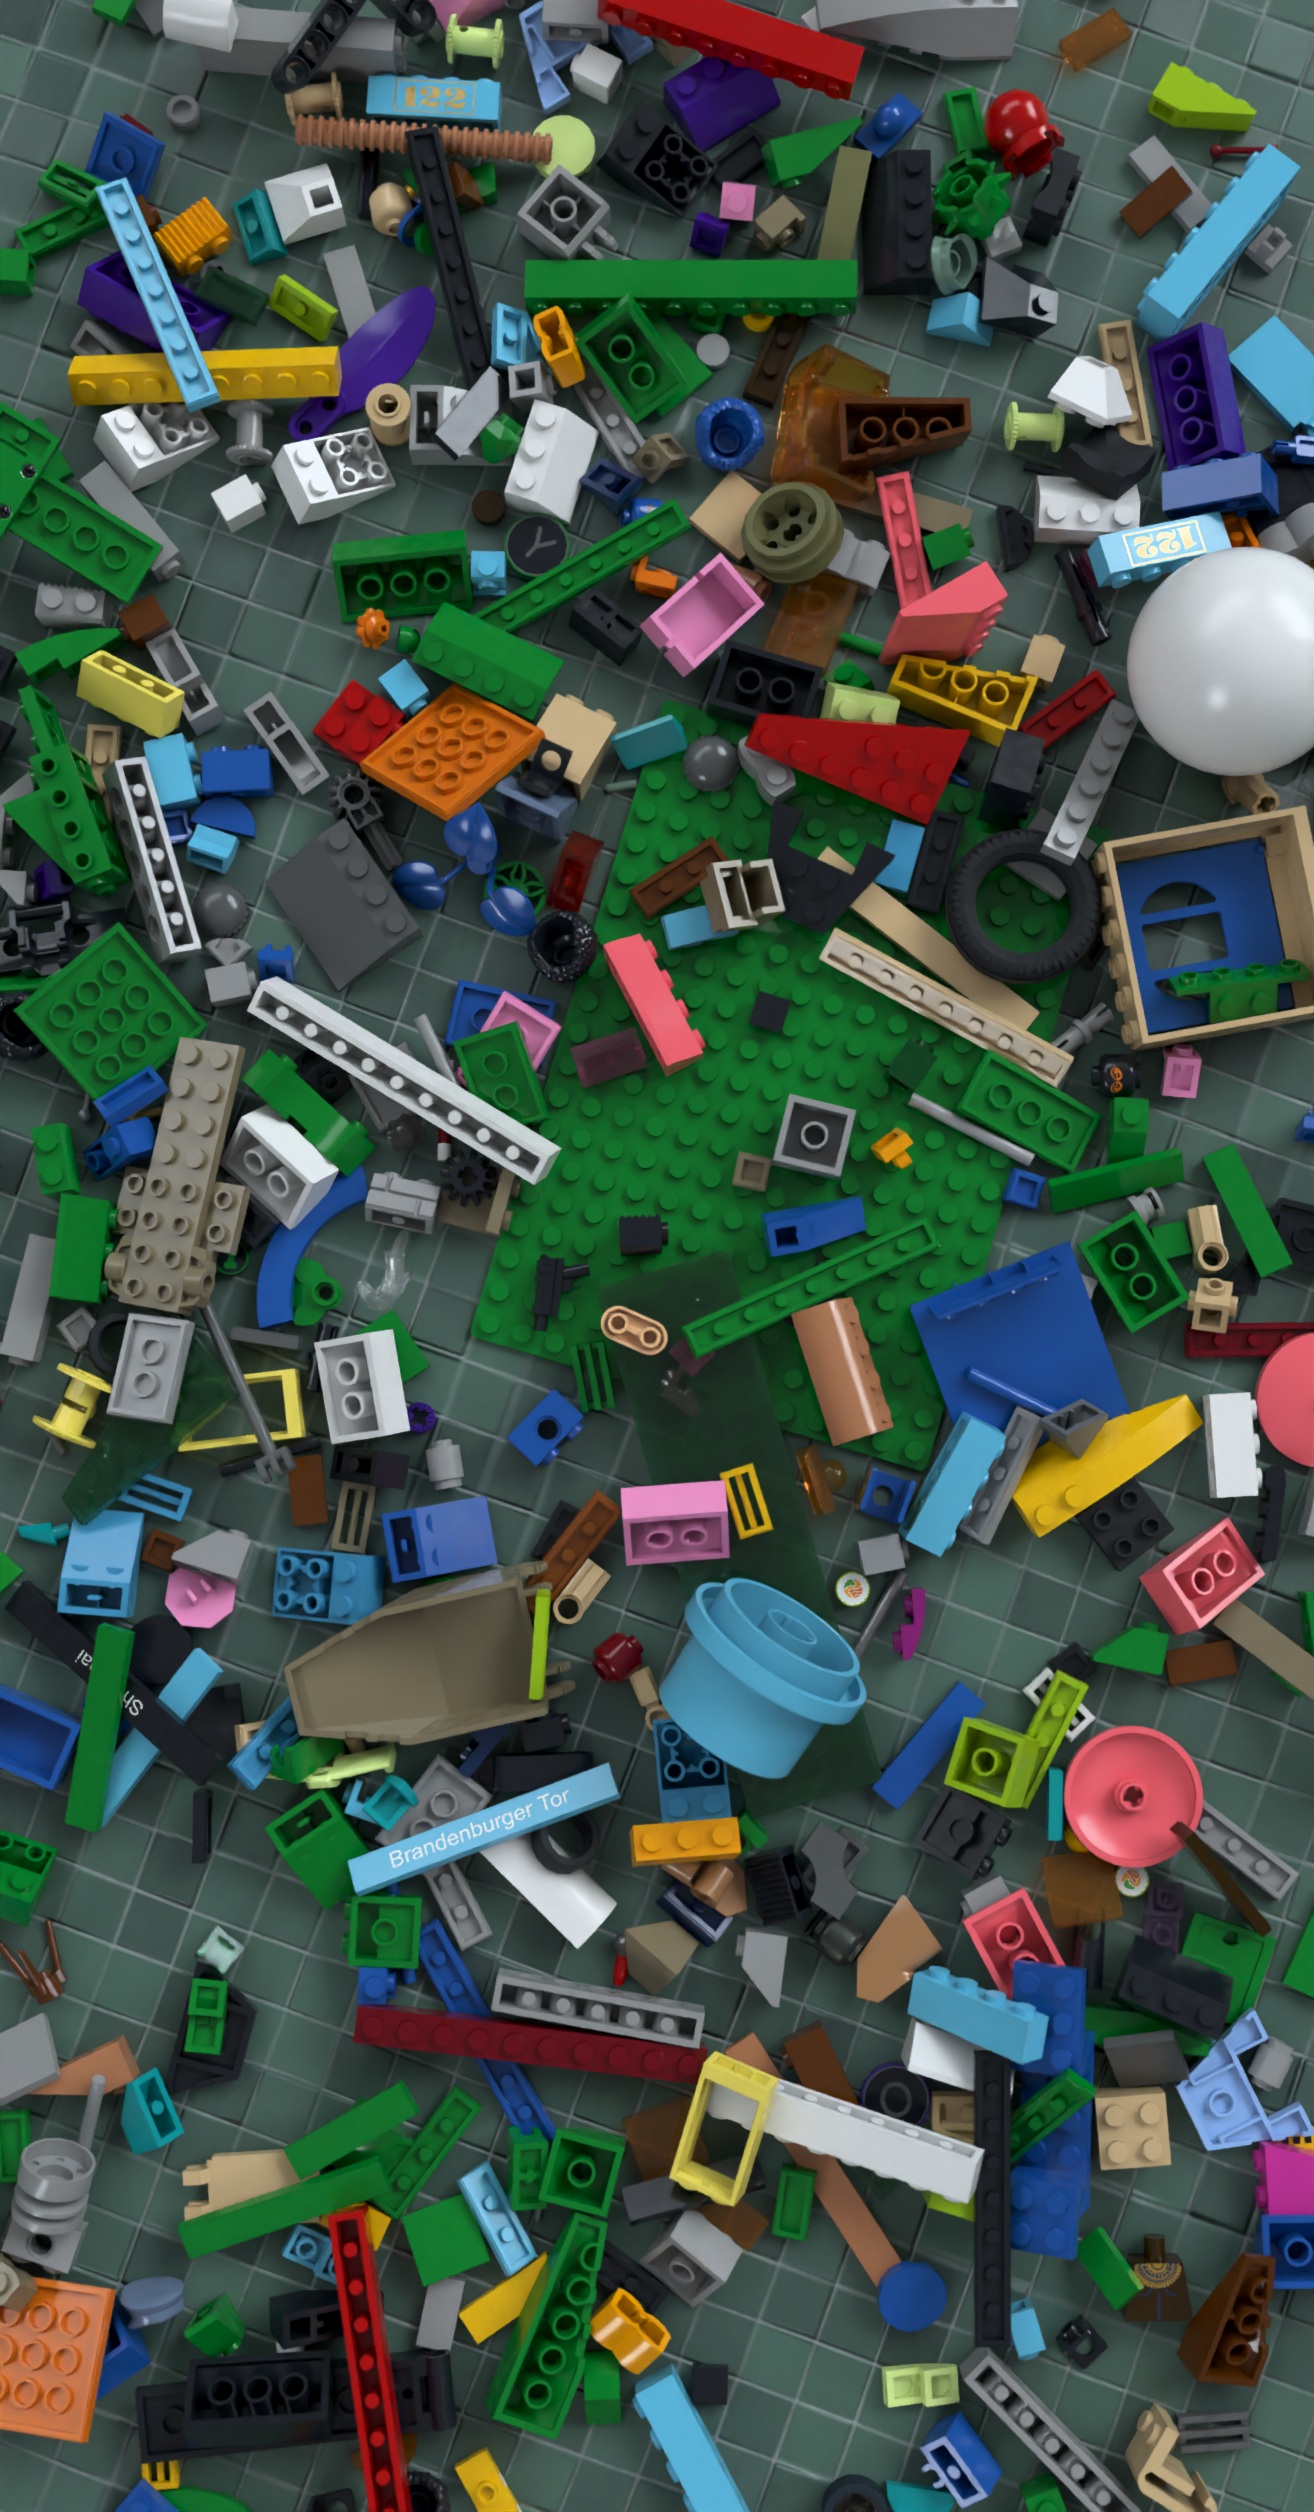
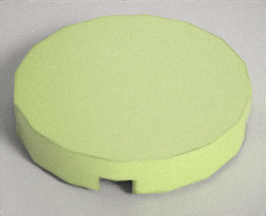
(571, 147)

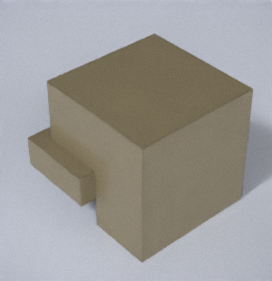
(741, 895)

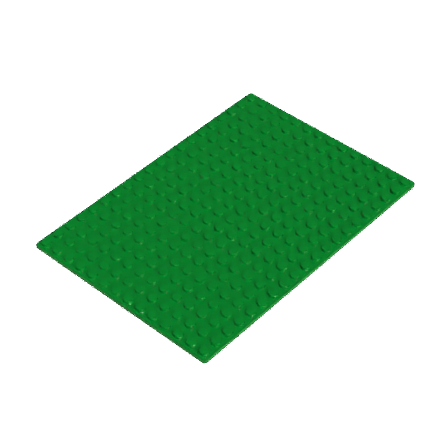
(676, 1139)

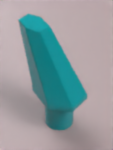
(45, 1533)

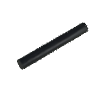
(247, 1462)

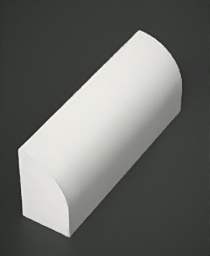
(568, 1901)

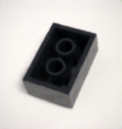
(761, 682)

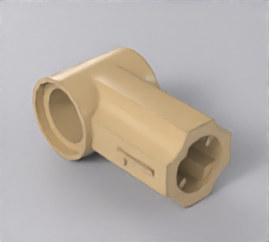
(1251, 793)
(1206, 1235)
(582, 1589)

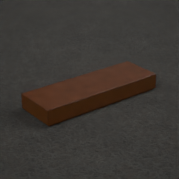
(676, 879)

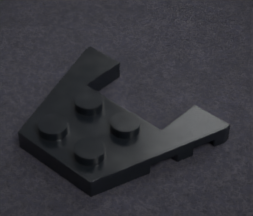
(811, 889)
(1296, 1229)

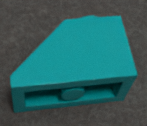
(149, 2114)

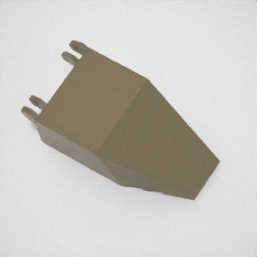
(428, 1664)

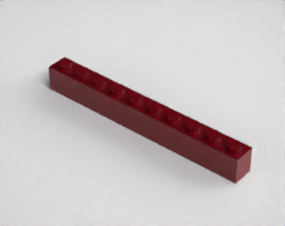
(526, 2042)

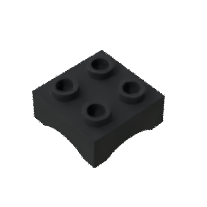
(1056, 196)
(1108, 461)
(1124, 1524)
(216, 1717)

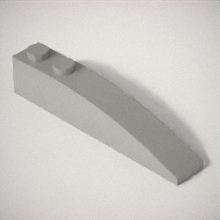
(942, 27)

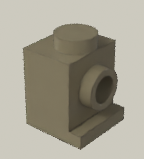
(778, 225)

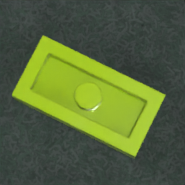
(302, 308)

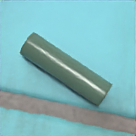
(621, 785)

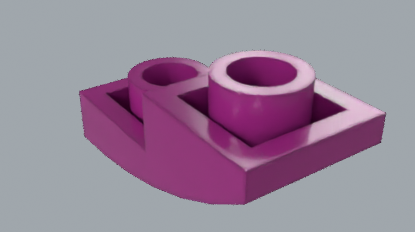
(908, 1634)

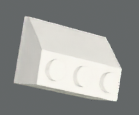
(550, 462)
(1078, 513)
(278, 1165)
(362, 1386)
(940, 2055)

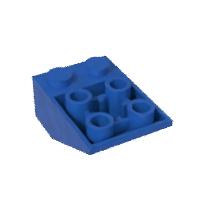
(439, 1539)

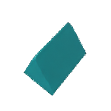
(259, 228)
(649, 741)

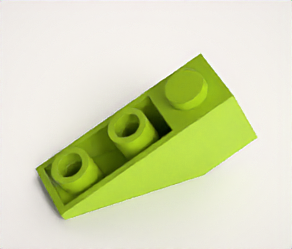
(1194, 103)

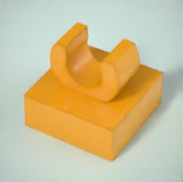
(893, 1148)

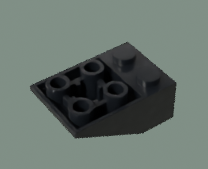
(657, 162)

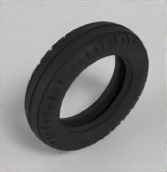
(1002, 963)

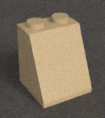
(578, 730)

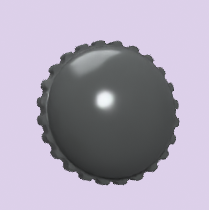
(710, 764)
(220, 910)

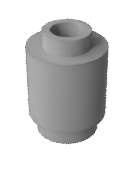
(445, 1464)
(1271, 2063)

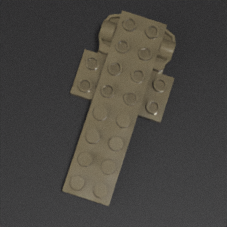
(176, 1211)

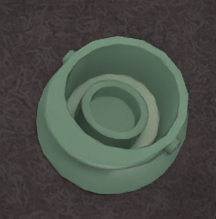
(953, 262)

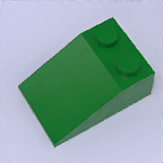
(631, 358)

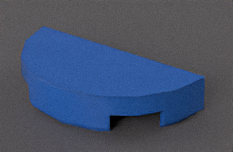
(225, 815)

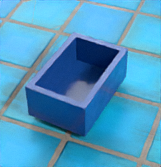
(36, 1738)

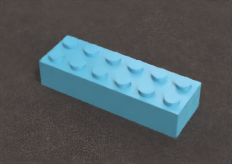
(1217, 243)

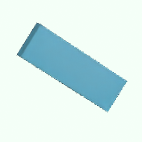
(496, 2218)

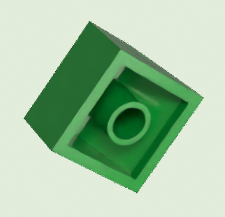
(582, 2169)

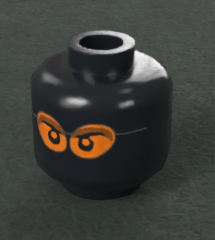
(1117, 1075)

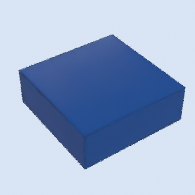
(1023, 1189)

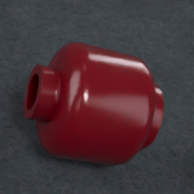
(617, 1658)

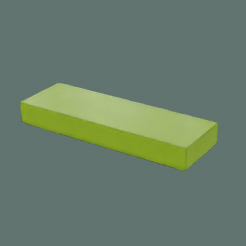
(540, 1642)

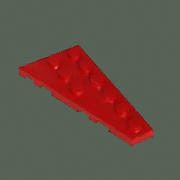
(875, 760)

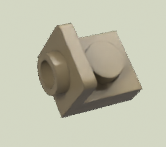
(658, 455)

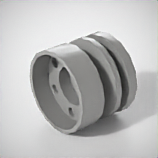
(53, 2186)

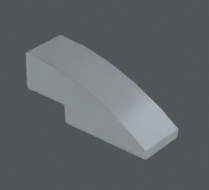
(183, 674)
(286, 743)

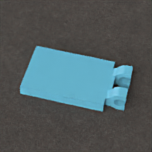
(1278, 374)

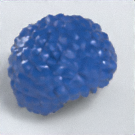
(728, 434)

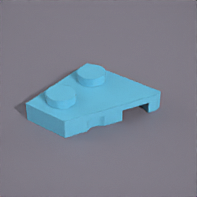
(513, 338)

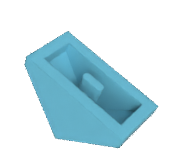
(958, 319)

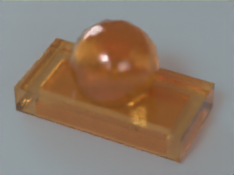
(820, 1478)

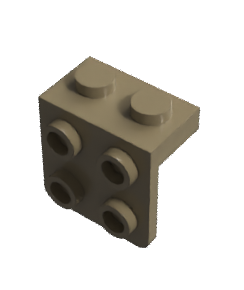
(492, 1214)

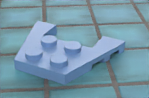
(551, 55)
(1223, 2100)

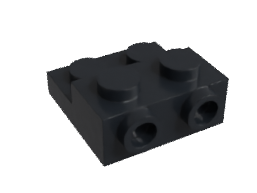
(964, 1833)

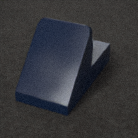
(611, 484)
(474, 1755)

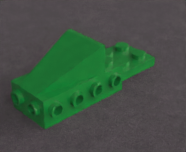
(67, 810)

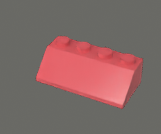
(653, 1003)

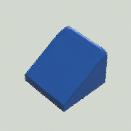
(178, 826)

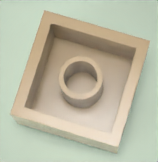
(1130, 2127)

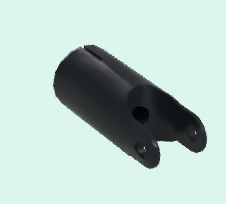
(1090, 1956)

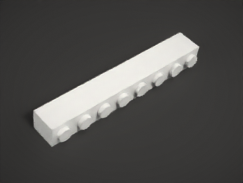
(860, 2138)

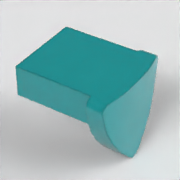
(390, 1802)

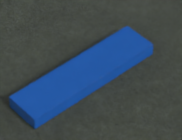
(927, 1745)

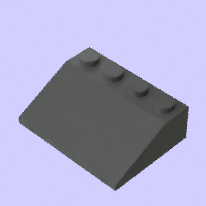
(343, 905)

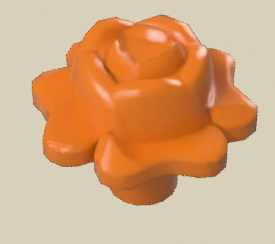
(373, 628)

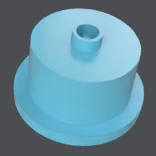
(759, 1677)

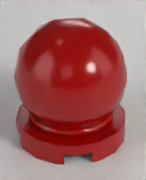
(1020, 132)

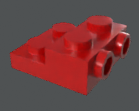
(358, 723)

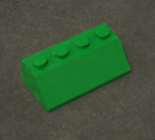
(402, 574)
(488, 661)

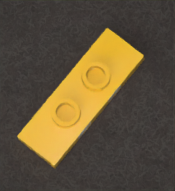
(486, 2483)

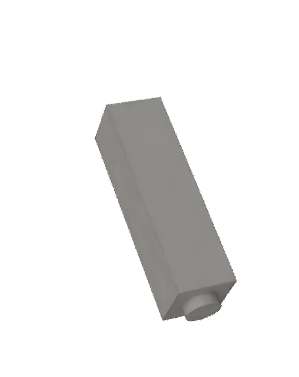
(112, 494)
(31, 1304)

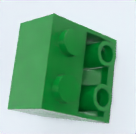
(23, 1876)

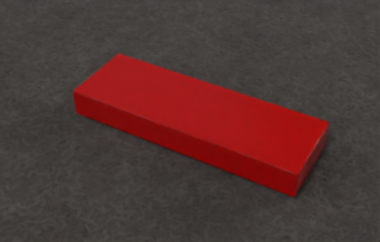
(1069, 709)

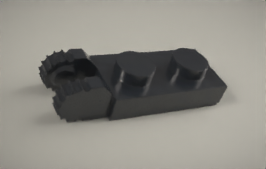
(1271, 1511)

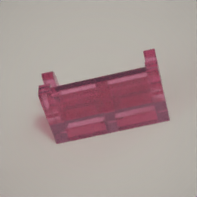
(608, 1057)

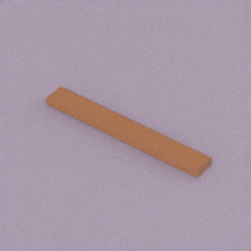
(831, 2183)

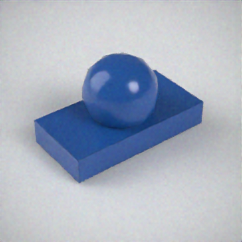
(888, 126)

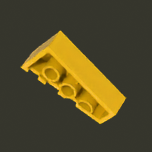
(962, 695)

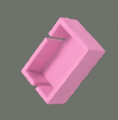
(702, 615)

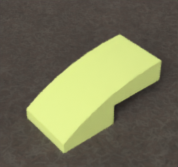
(920, 2383)

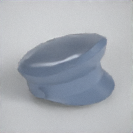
(152, 2300)

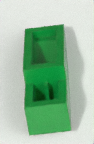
(66, 652)

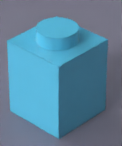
(405, 689)

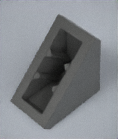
(1074, 1426)

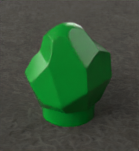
(500, 438)

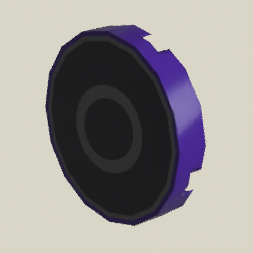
(896, 2093)

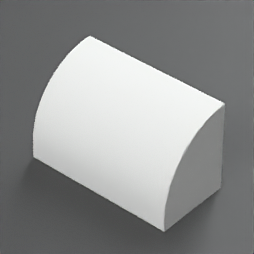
(201, 22)

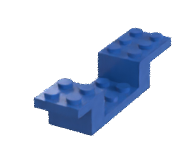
(1054, 2176)

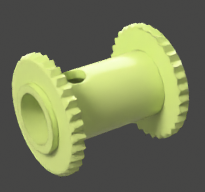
(474, 41)
(1034, 427)

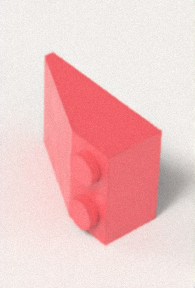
(1202, 1577)
(1010, 1932)

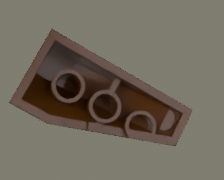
(1230, 2328)

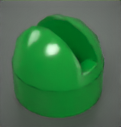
(407, 640)

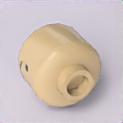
(388, 207)

